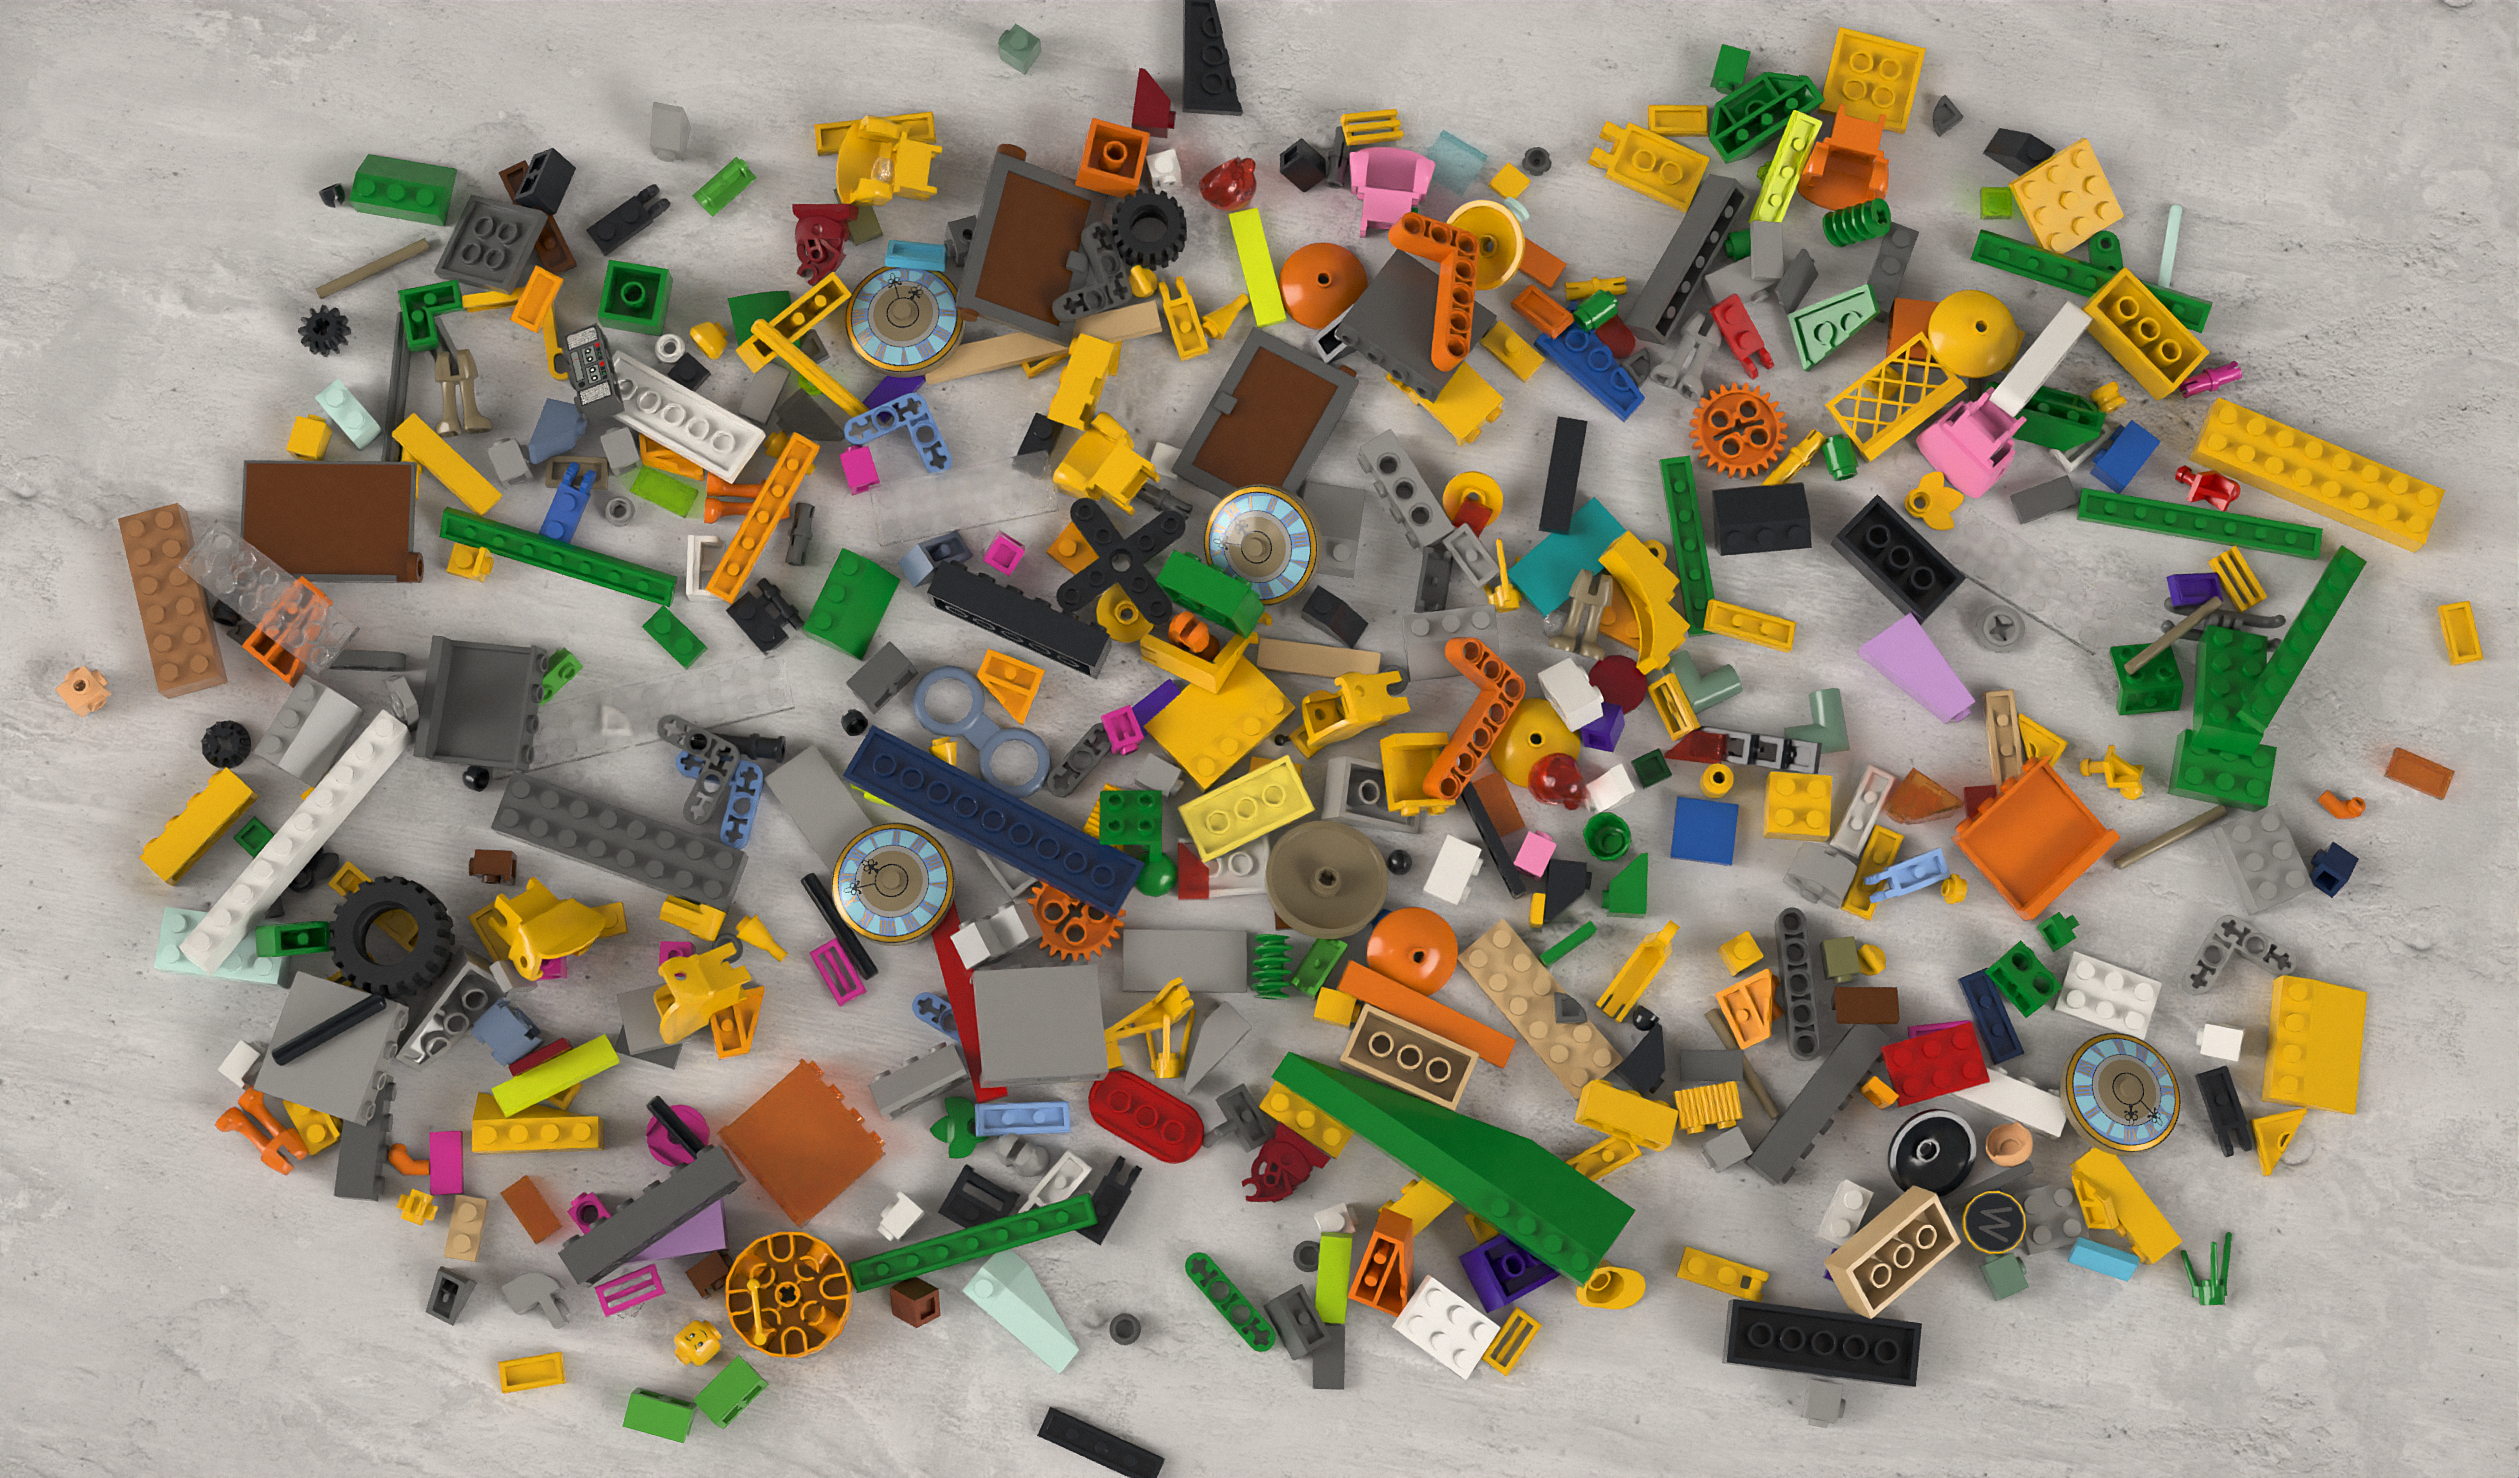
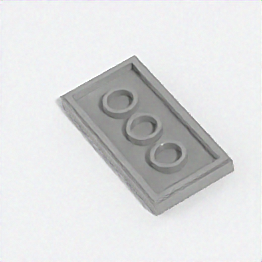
(818, 803)
(1203, 958)

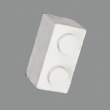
(1571, 694)
(1452, 871)
(1843, 1214)

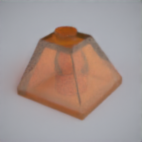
(1921, 800)

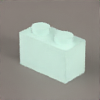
(349, 414)

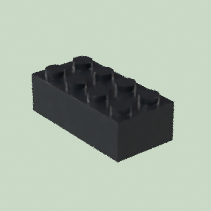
(1897, 560)

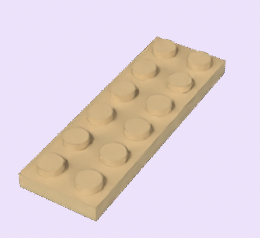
(1525, 997)

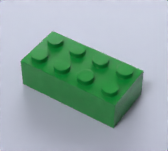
(2224, 676)

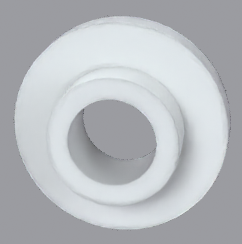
(666, 340)

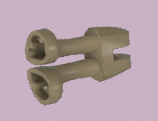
(472, 419)
(1579, 592)

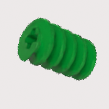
(1857, 223)
(1271, 966)

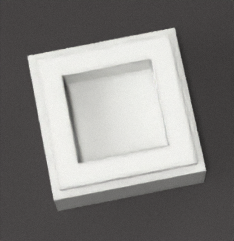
(1164, 459)

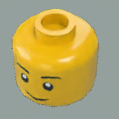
(697, 1343)

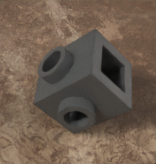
(958, 238)

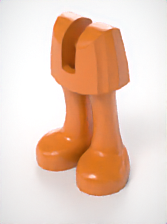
(720, 488)
(1189, 631)
(236, 1120)

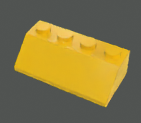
(2143, 334)

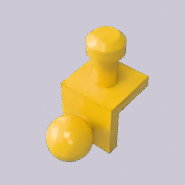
(2117, 772)

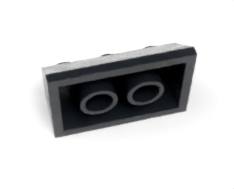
(1761, 519)

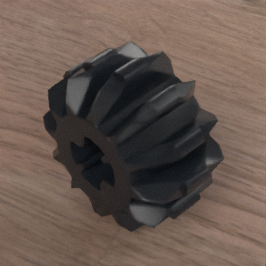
(313, 332)

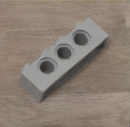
(1388, 449)

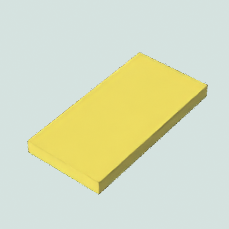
(1246, 808)

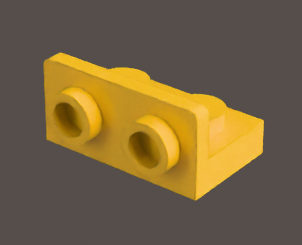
(316, 1128)

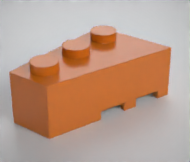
(275, 656)
(1387, 1265)

